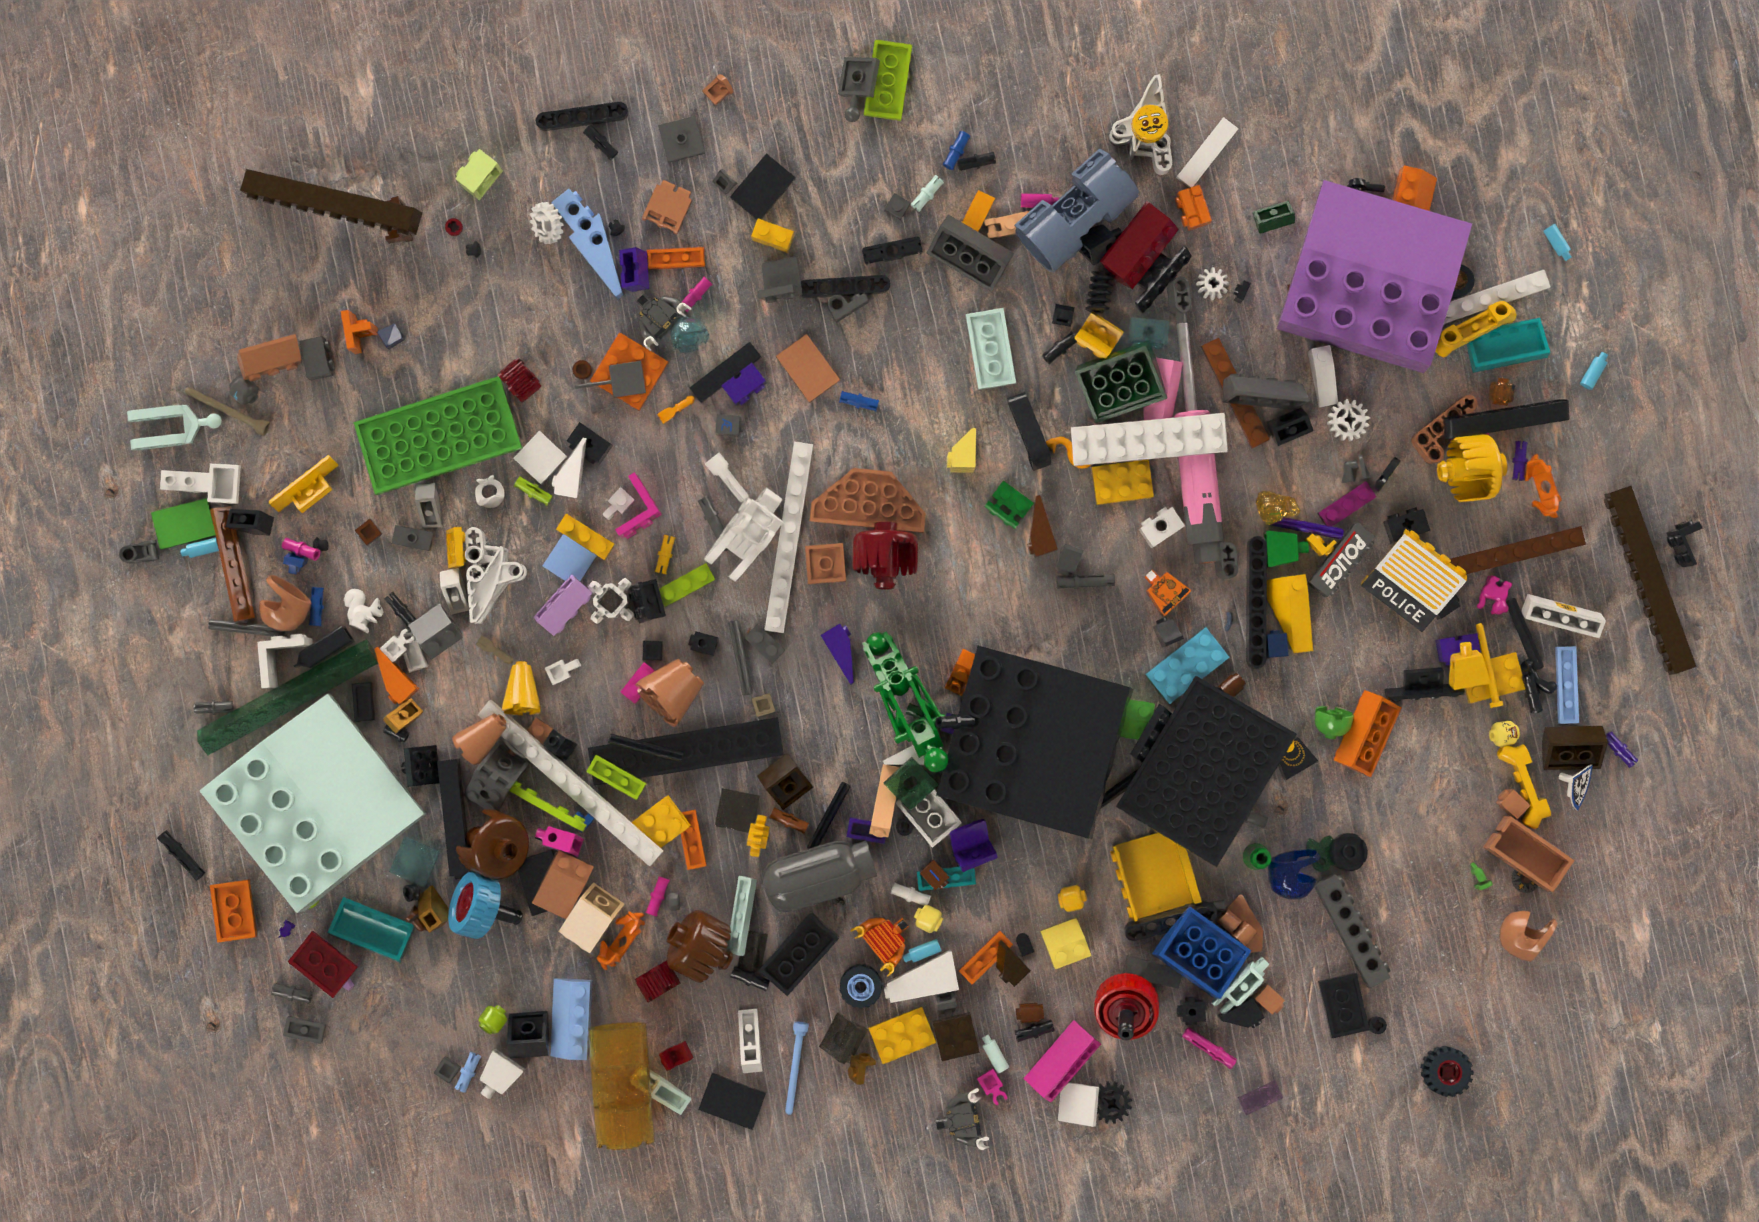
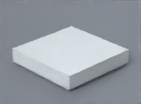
(540, 457)
(1078, 1104)

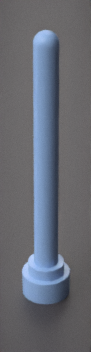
(800, 1030)

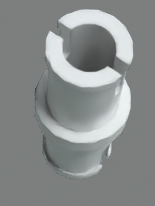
(910, 894)

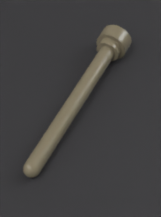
(261, 426)

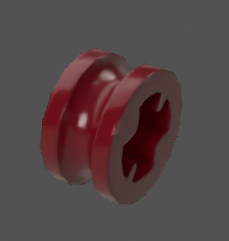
(449, 230)

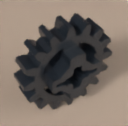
(1116, 1094)

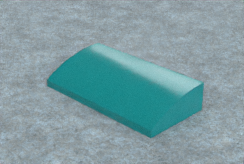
(1509, 346)
(371, 929)

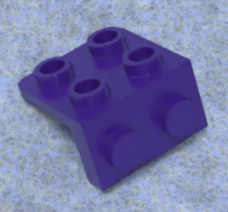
(972, 845)

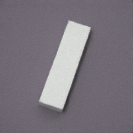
(1207, 153)

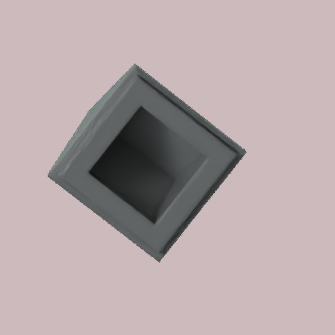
(724, 181)

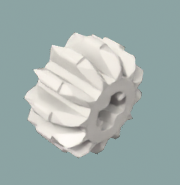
(1217, 279)

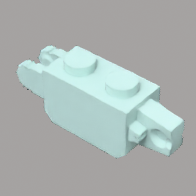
(1243, 984)

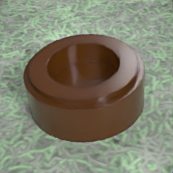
(582, 370)

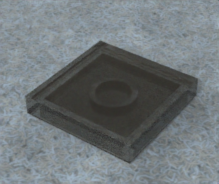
(736, 810)

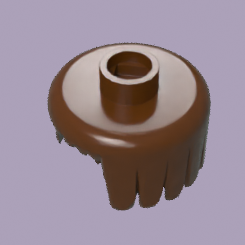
(496, 847)
(697, 944)

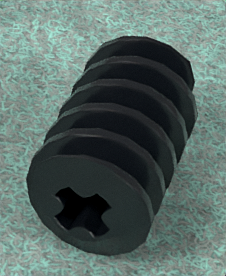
(1099, 292)

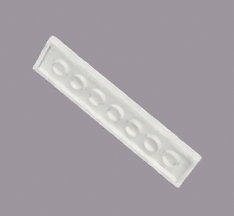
(1149, 439)

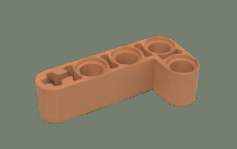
(1431, 436)

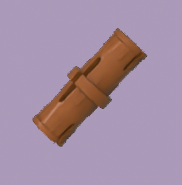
(789, 820)

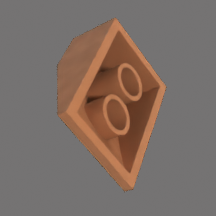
(562, 884)

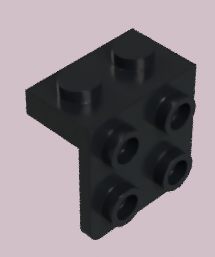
(1677, 540)

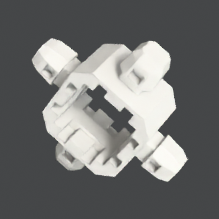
(596, 588)

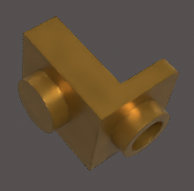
(858, 1067)

